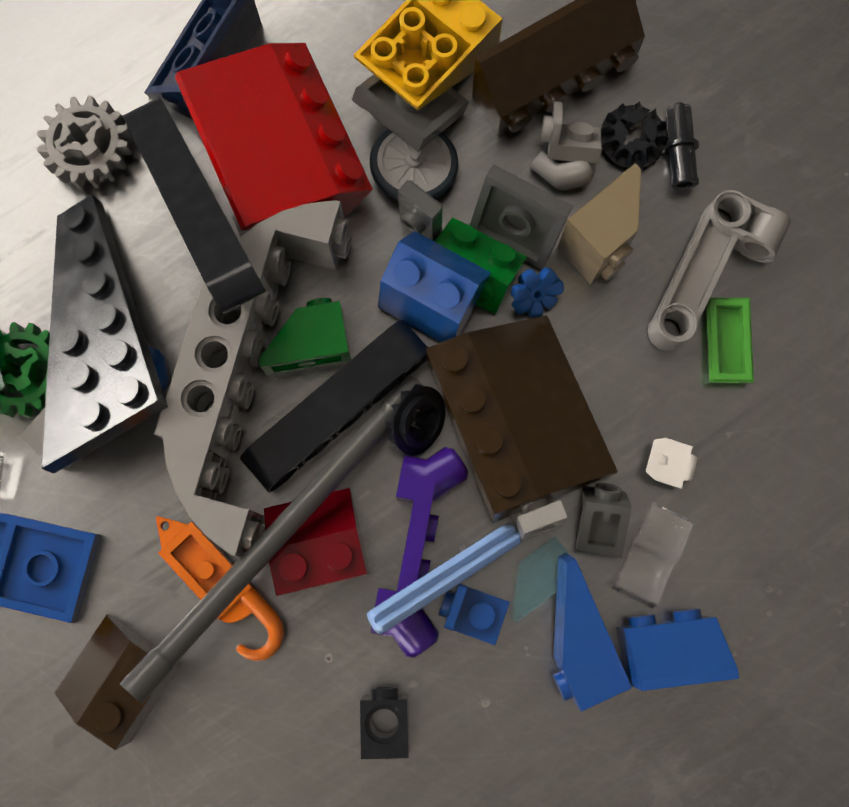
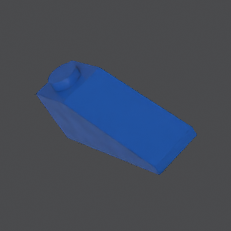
(582, 644)

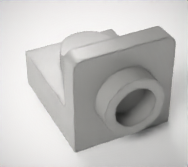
(570, 142)
(539, 518)

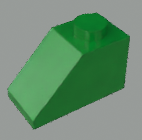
(309, 339)

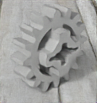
(72, 127)

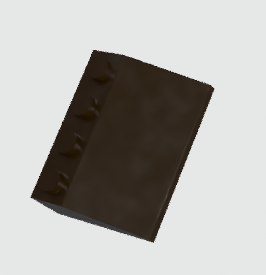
(519, 414)

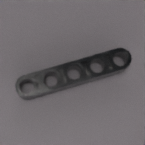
(335, 406)

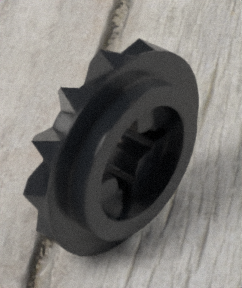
(636, 151)
(428, 421)

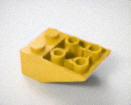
(429, 46)

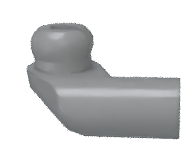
(563, 175)

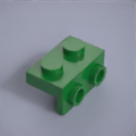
(487, 253)

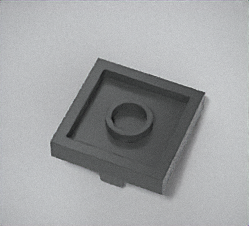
(401, 118)
(520, 215)

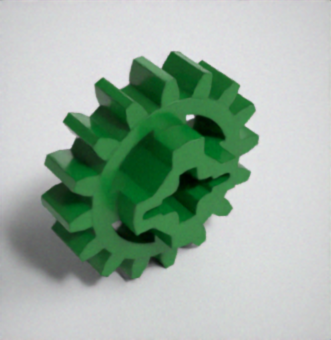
(30, 363)

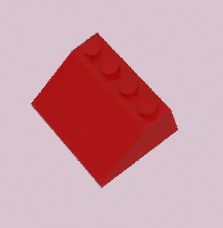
(272, 132)

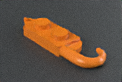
(201, 566)

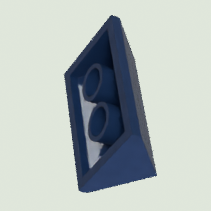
(211, 33)

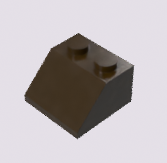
(93, 687)

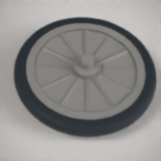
(430, 168)

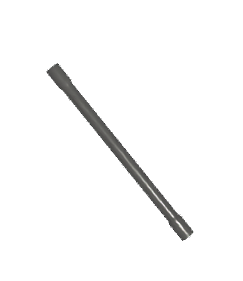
(161, 660)

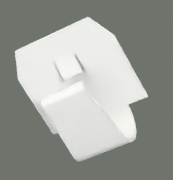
(671, 462)

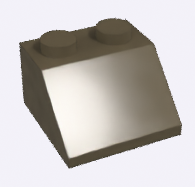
(601, 231)

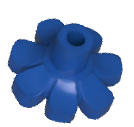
(536, 291)

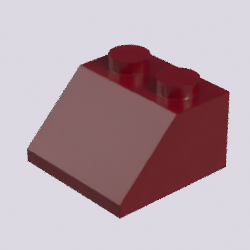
(322, 549)

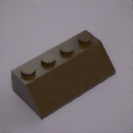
(555, 60)

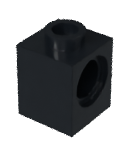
(378, 744)

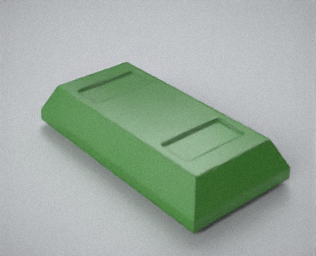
(729, 340)

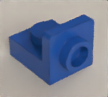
(474, 613)

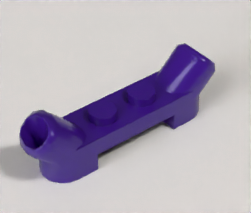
(421, 484)

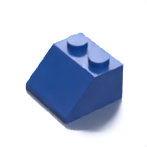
(430, 287)
(675, 651)

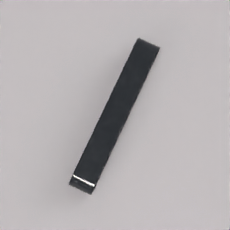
(193, 207)

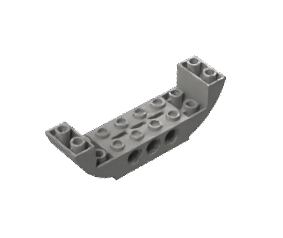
(199, 439)

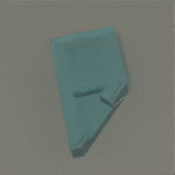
(536, 578)

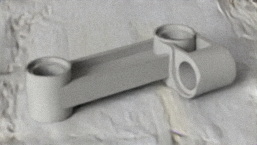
(753, 232)

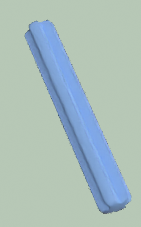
(443, 578)

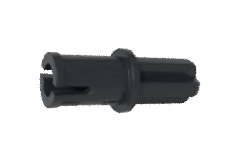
(681, 146)

